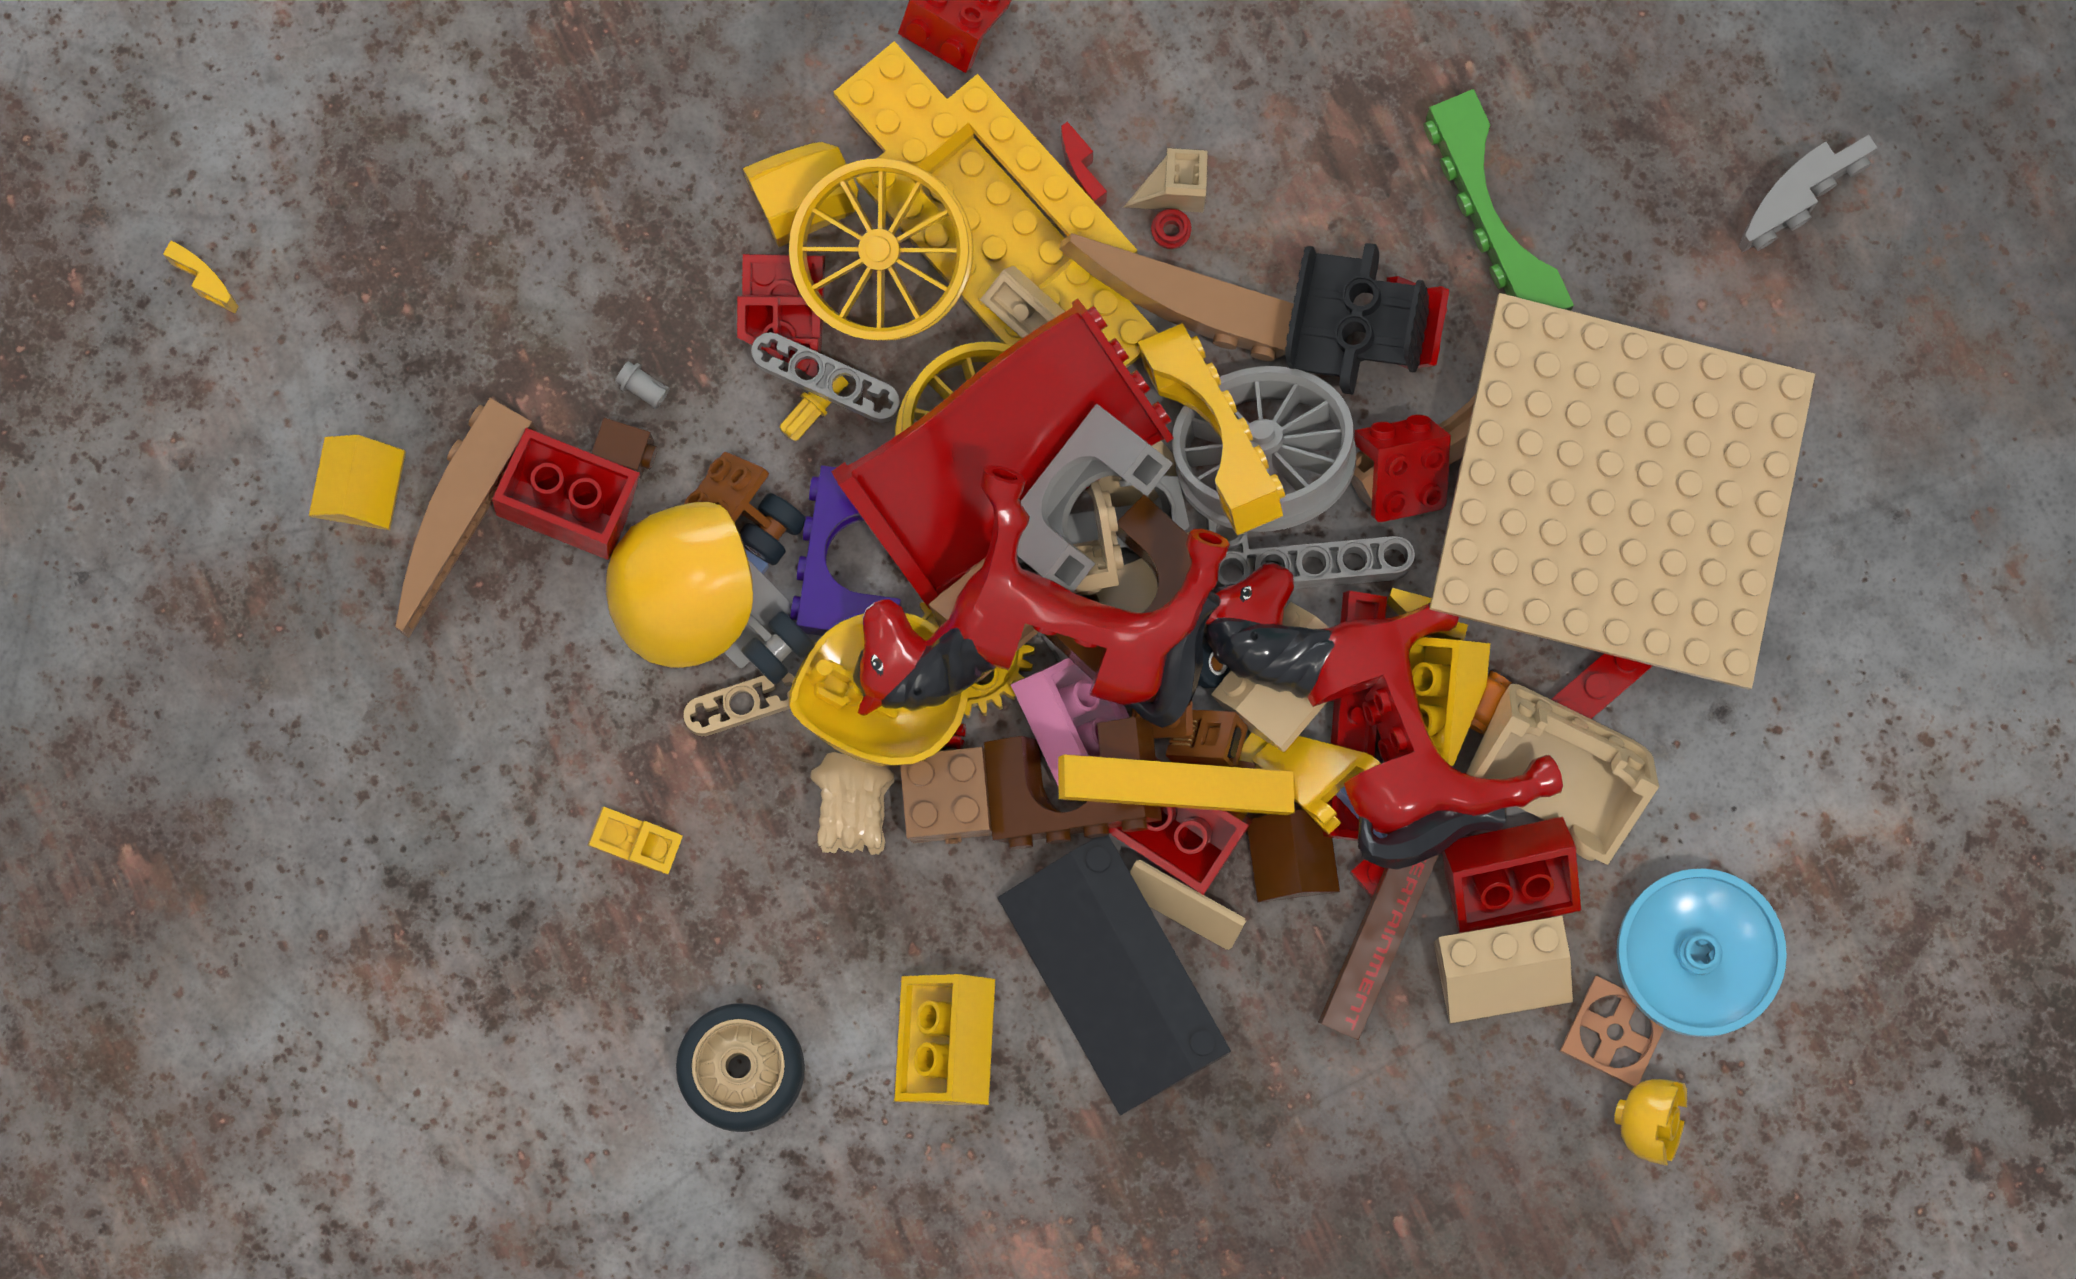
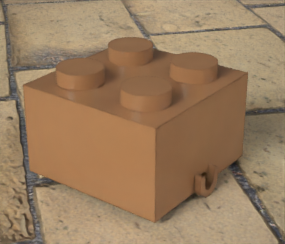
(947, 797)

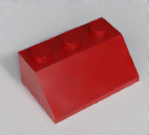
(566, 493)
(1189, 842)
(1513, 875)

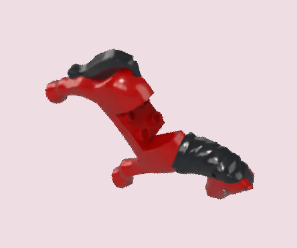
(1141, 651)
(1415, 790)

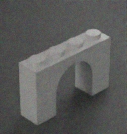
(1094, 451)

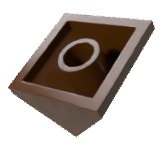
(1291, 857)

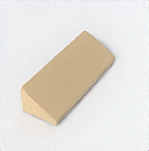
(1020, 302)
(1187, 906)

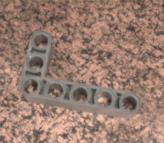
(1329, 553)

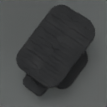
(1326, 317)

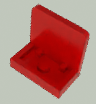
(951, 27)
(1408, 466)

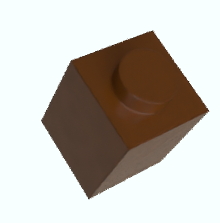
(625, 445)

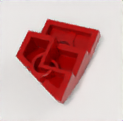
(775, 305)

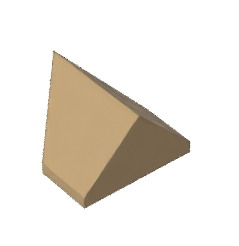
(1175, 183)

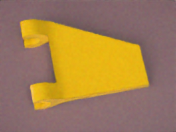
(1318, 773)

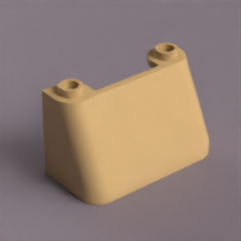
(1602, 771)

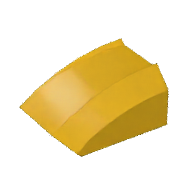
(788, 177)

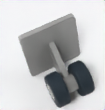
(769, 632)

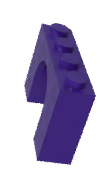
(823, 599)

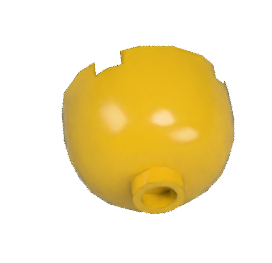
(1652, 1119)

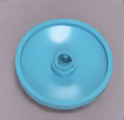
(1701, 952)

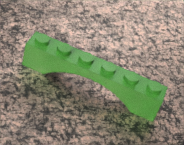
(1461, 134)

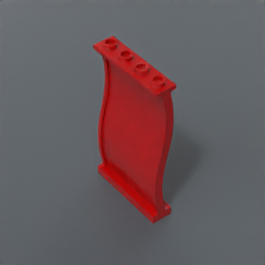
(1014, 413)

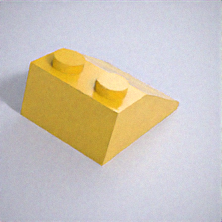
(1449, 687)

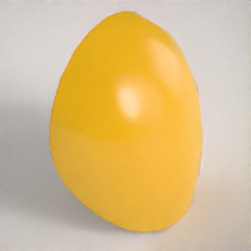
(680, 585)
(829, 701)

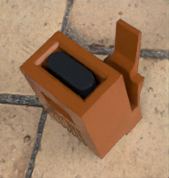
(1214, 741)

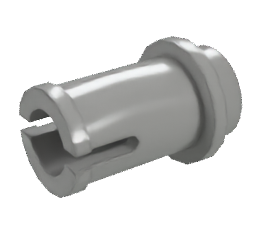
(642, 384)

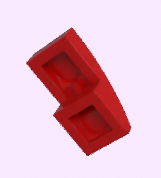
(1078, 158)

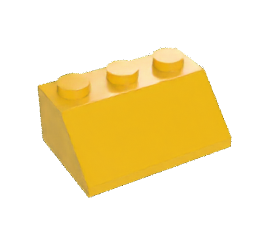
(945, 1039)

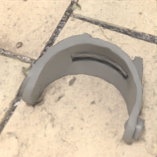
(1171, 499)

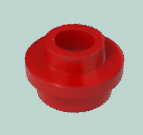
(1174, 217)

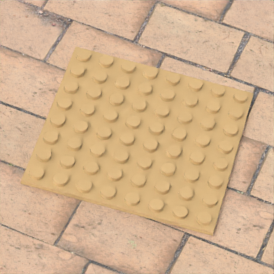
(1623, 491)

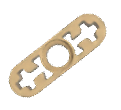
(715, 721)

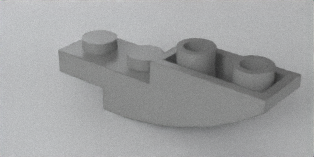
(1792, 195)

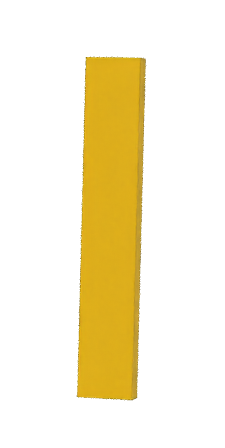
(1175, 785)

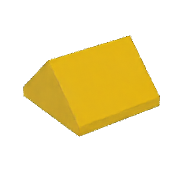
(357, 481)

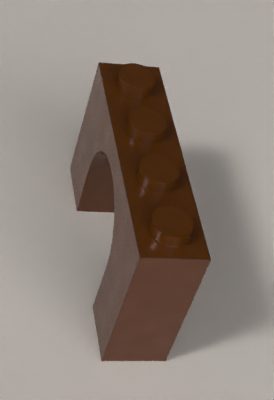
(1162, 547)
(1025, 814)

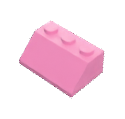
(1063, 711)

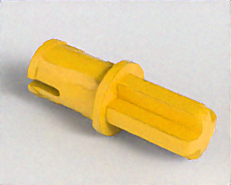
(808, 411)

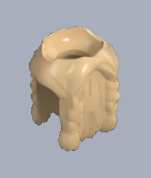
(851, 803)

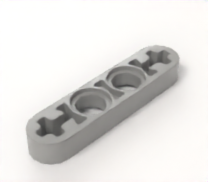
(828, 372)

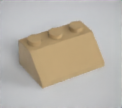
(1266, 712)
(1505, 969)

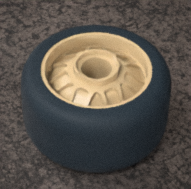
(768, 1087)

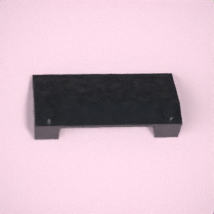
(1114, 974)

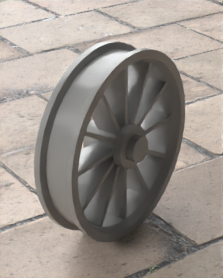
(1280, 442)

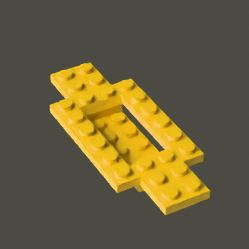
(935, 133)

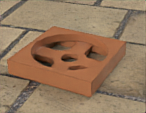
(1645, 1046)

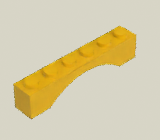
(1242, 482)

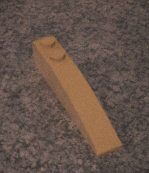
(1202, 303)
(458, 505)

